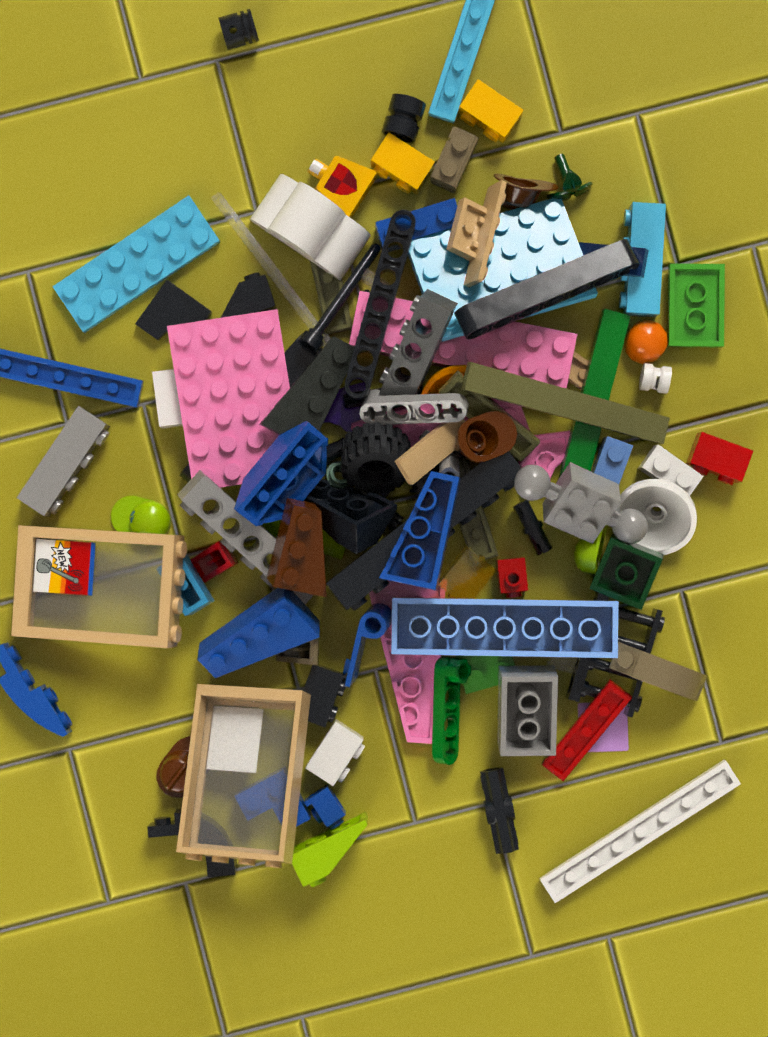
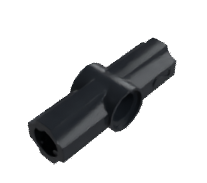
(499, 810)

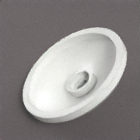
(673, 524)

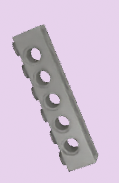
(200, 490)

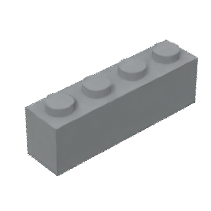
(63, 462)

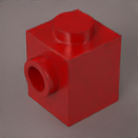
(512, 576)

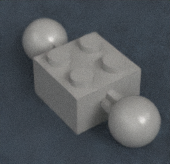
(581, 503)

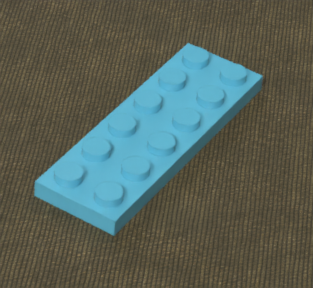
(136, 264)

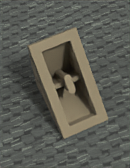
(303, 654)

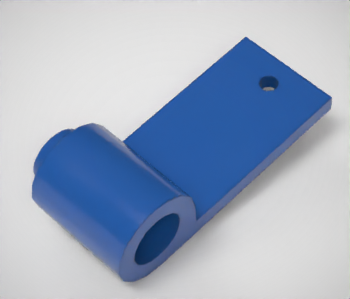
(373, 626)

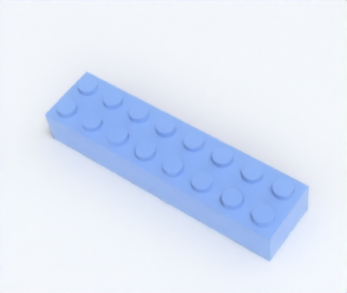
(505, 627)

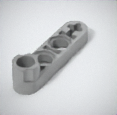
(375, 406)

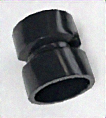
(404, 116)

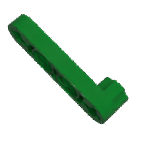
(455, 672)

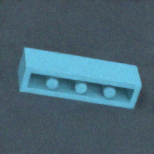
(645, 230)

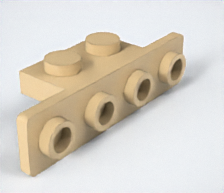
(474, 231)

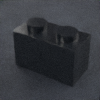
(323, 686)

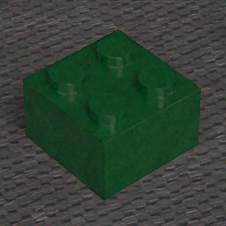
(627, 572)

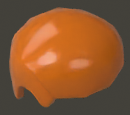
(646, 341)

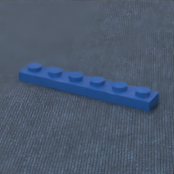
(70, 378)

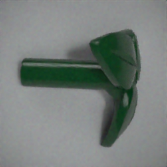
(571, 181)

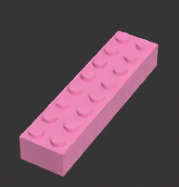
(516, 347)

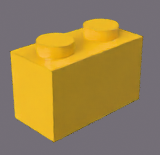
(490, 112)
(402, 164)

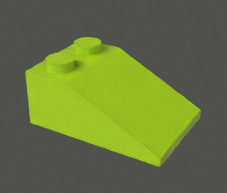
(320, 854)

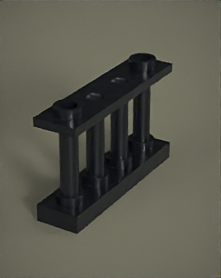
(580, 687)

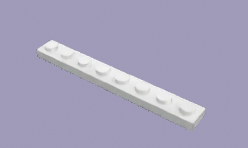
(639, 831)

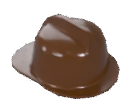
(522, 191)
(486, 436)
(173, 768)

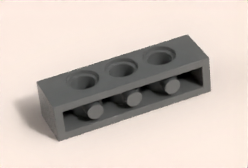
(438, 312)

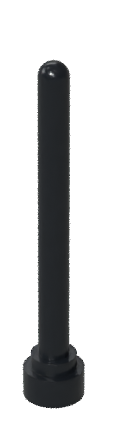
(312, 339)

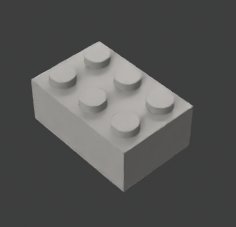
(527, 710)

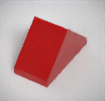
(213, 561)

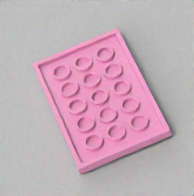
(226, 384)

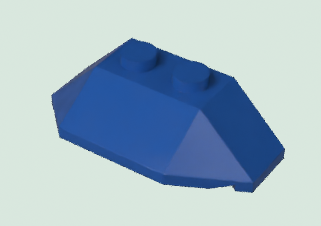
(284, 471)

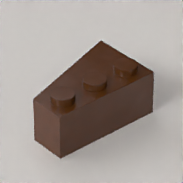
(299, 550)

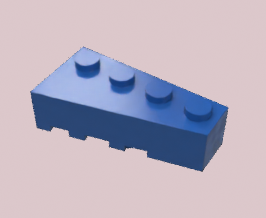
(423, 542)

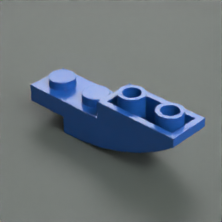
(35, 703)

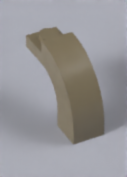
(658, 672)

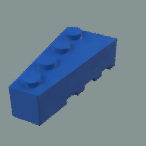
(259, 632)

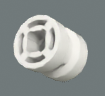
(655, 378)

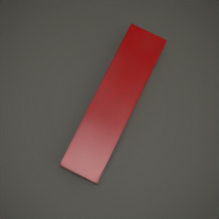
(587, 729)

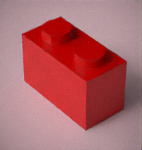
(719, 458)

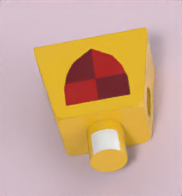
(343, 182)

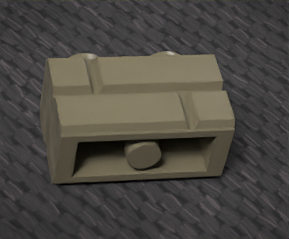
(454, 159)

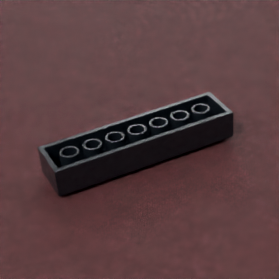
(475, 490)

